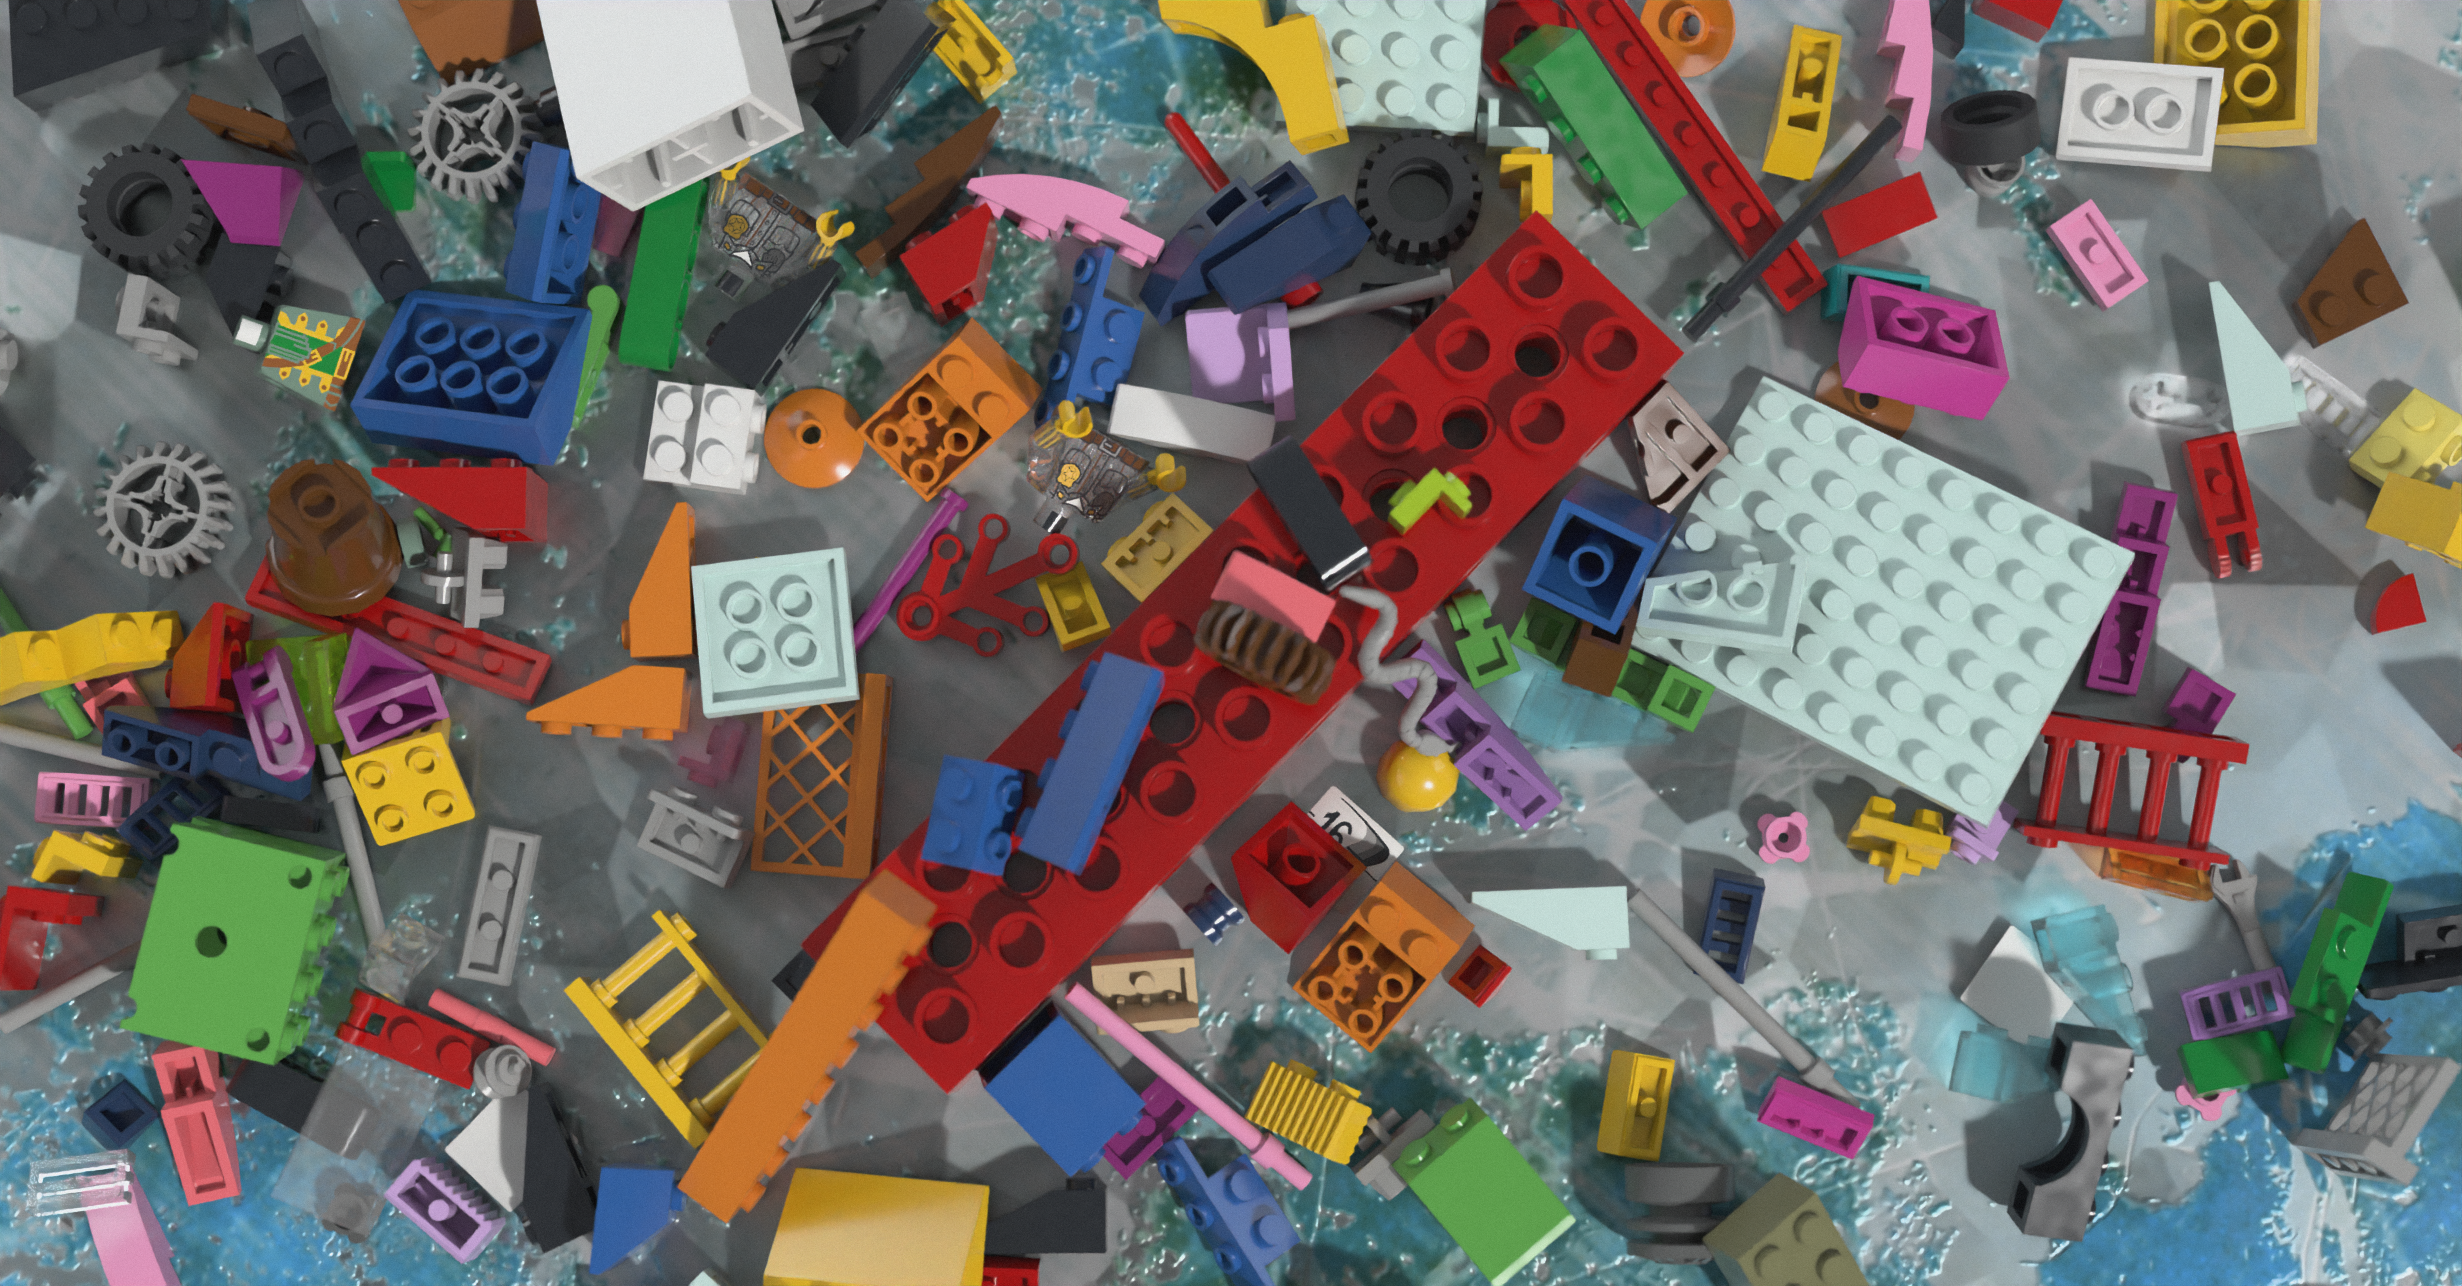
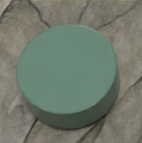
(412, 541)

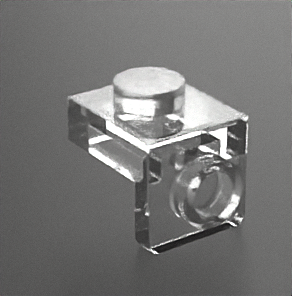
(399, 957)

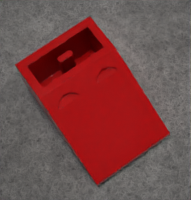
(494, 500)

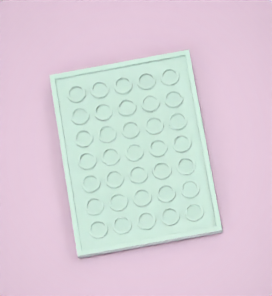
(1926, 608)

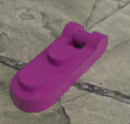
(275, 715)

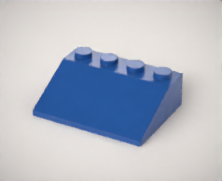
(476, 377)

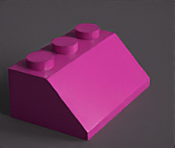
(1921, 349)

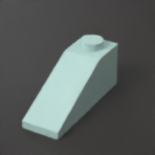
(2256, 378)
(1572, 917)

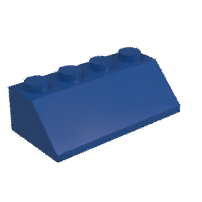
(1092, 762)

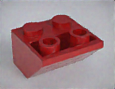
(953, 263)

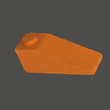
(663, 606)

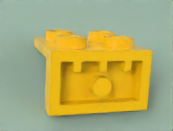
(409, 784)

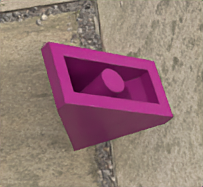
(248, 198)
(384, 694)

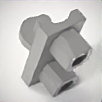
(460, 577)
(1377, 1166)

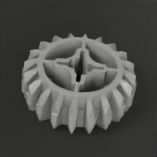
(465, 152)
(161, 529)

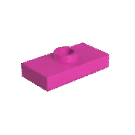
(1815, 1117)

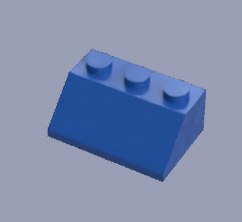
(552, 229)

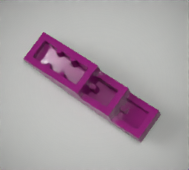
(2126, 628)

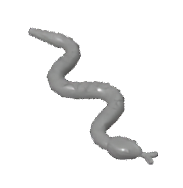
(1424, 740)

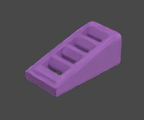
(2194, 1016)

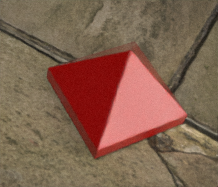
(1480, 976)

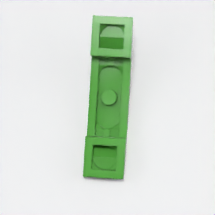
(1642, 682)

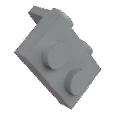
(148, 320)
(694, 837)

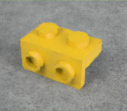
(66, 854)

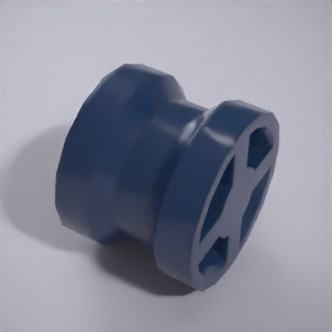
(1213, 914)

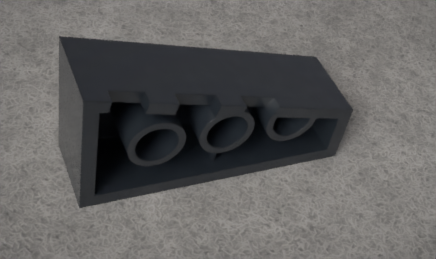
(86, 44)

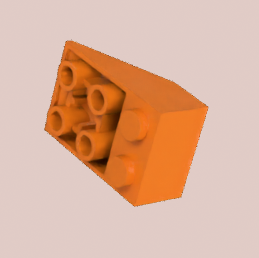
(950, 410)
(1384, 957)

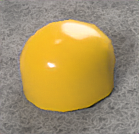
(1416, 780)

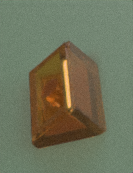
(2155, 875)

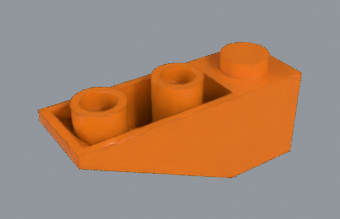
(630, 699)

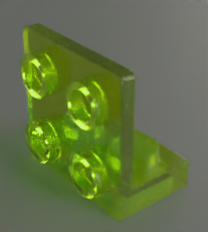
(316, 674)

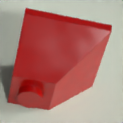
(205, 662)
(1293, 876)

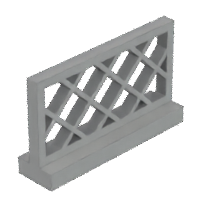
(2381, 1118)

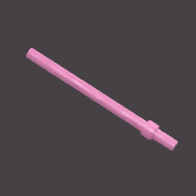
(1264, 1147)

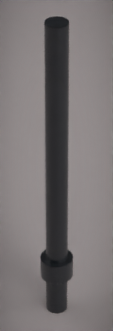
(1726, 296)

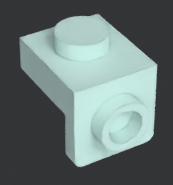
(1504, 139)

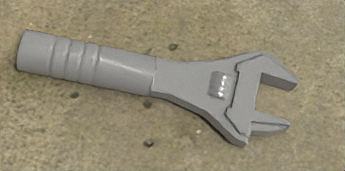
(2239, 900)

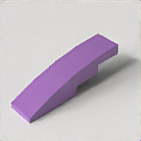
(1489, 750)

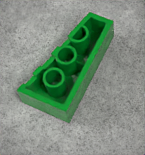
(1594, 124)

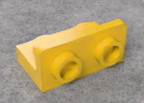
(1532, 174)
(1155, 547)

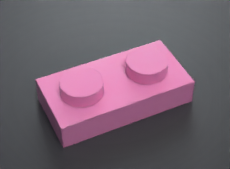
(2096, 255)

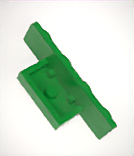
(2333, 971)

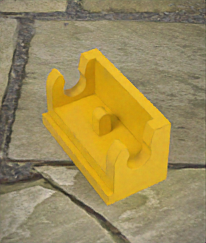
(974, 52)

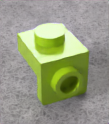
(1414, 500)

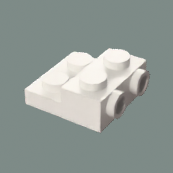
(704, 437)

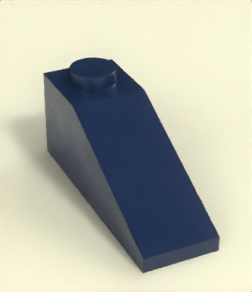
(1292, 255)

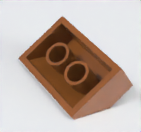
(472, 32)

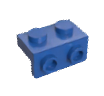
(973, 815)

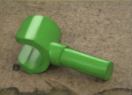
(435, 530)

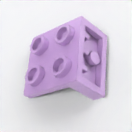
(1242, 356)

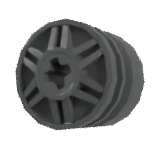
(1679, 1208)

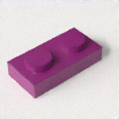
(1163, 1115)

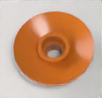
(1691, 53)
(817, 463)

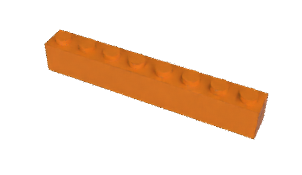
(808, 1045)

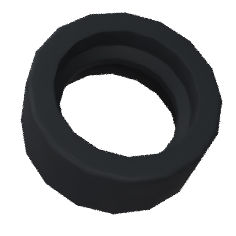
(1990, 128)

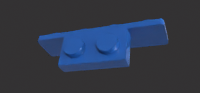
(1094, 340)
(1231, 1211)

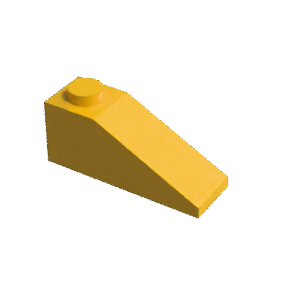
(1802, 104)

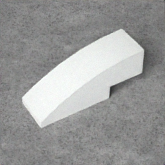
(1190, 424)

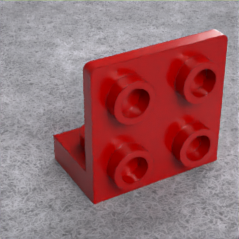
(24, 928)

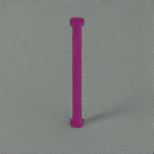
(907, 566)

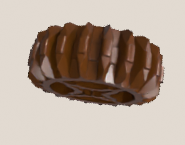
(1264, 651)

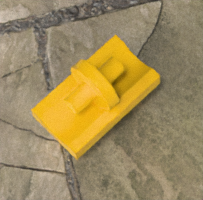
(1895, 845)

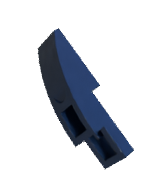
(1217, 232)
(191, 746)

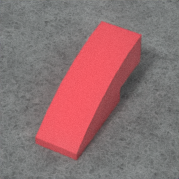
(198, 1121)

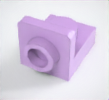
(1975, 842)

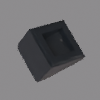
(1949, 28)

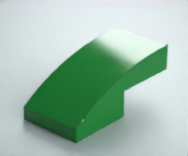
(2232, 1063)

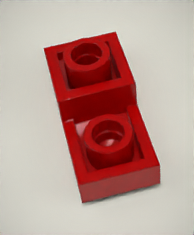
(1880, 214)

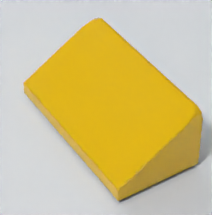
(1635, 1105)

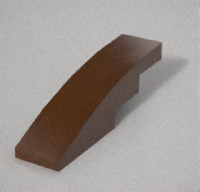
(944, 177)

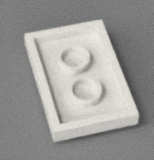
(2140, 114)

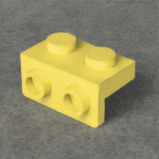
(2413, 442)

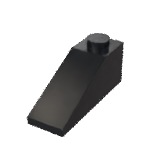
(767, 332)
(556, 1183)
(1055, 1222)

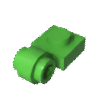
(1486, 652)

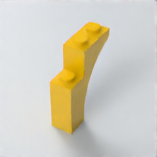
(1289, 54)
(86, 651)

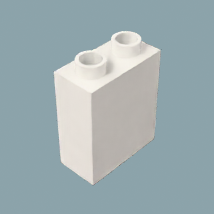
(666, 89)

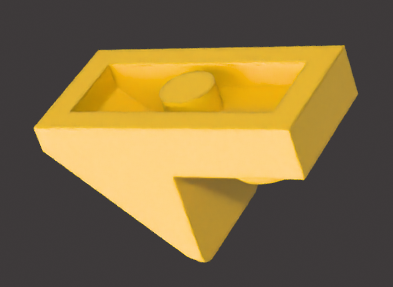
(1073, 608)

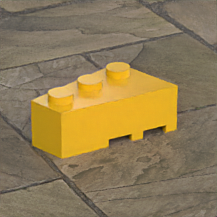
(2421, 516)

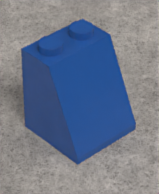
(1598, 553)
(1062, 1090)

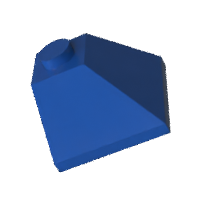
(632, 1209)

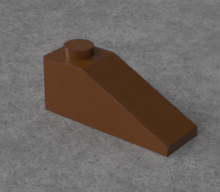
(1599, 655)

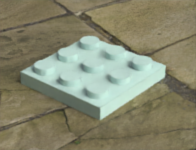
(775, 633)

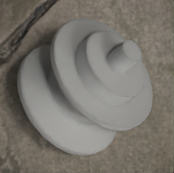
(502, 1072)

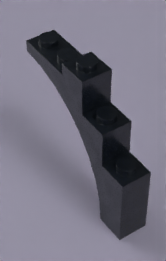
(342, 173)

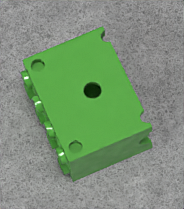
(275, 911)

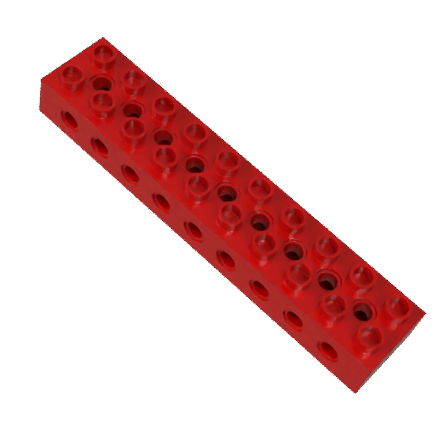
(1179, 794)

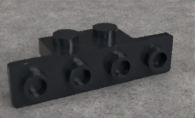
(2426, 956)

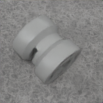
(1996, 184)

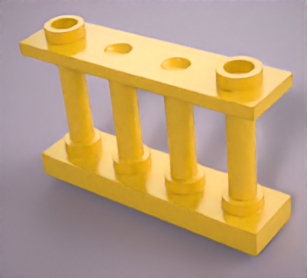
(630, 1037)

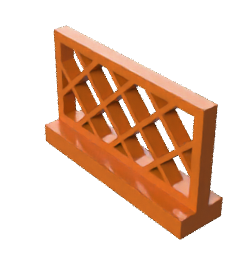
(864, 787)

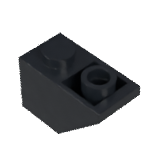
(248, 281)

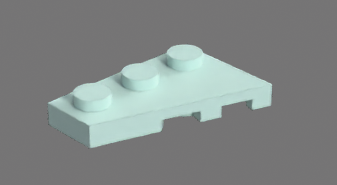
(1731, 608)

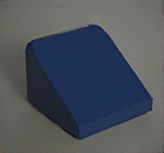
(119, 1117)

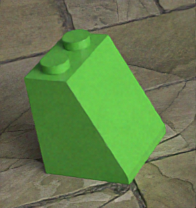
(1483, 1192)

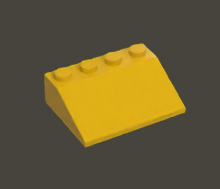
(2266, 59)
(878, 1231)

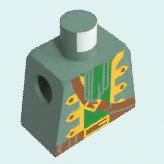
(303, 352)

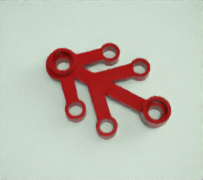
(979, 589)

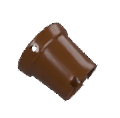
(330, 539)

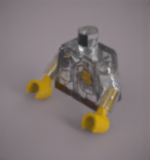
(765, 234)
(1089, 470)

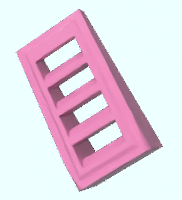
(50, 790)

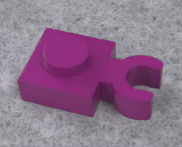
(2197, 704)

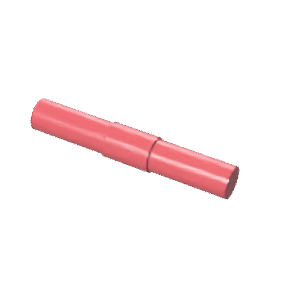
(491, 1026)

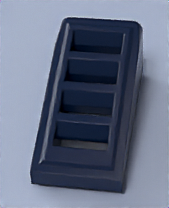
(162, 800)
(1740, 883)

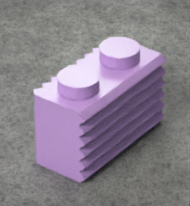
(445, 1209)

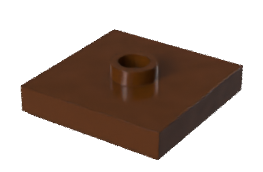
(246, 128)

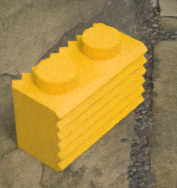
(1309, 1112)

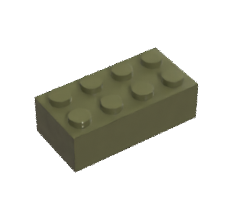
(1783, 1241)

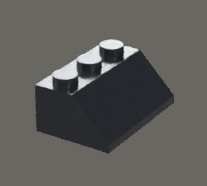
(878, 66)

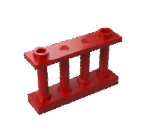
(2162, 749)

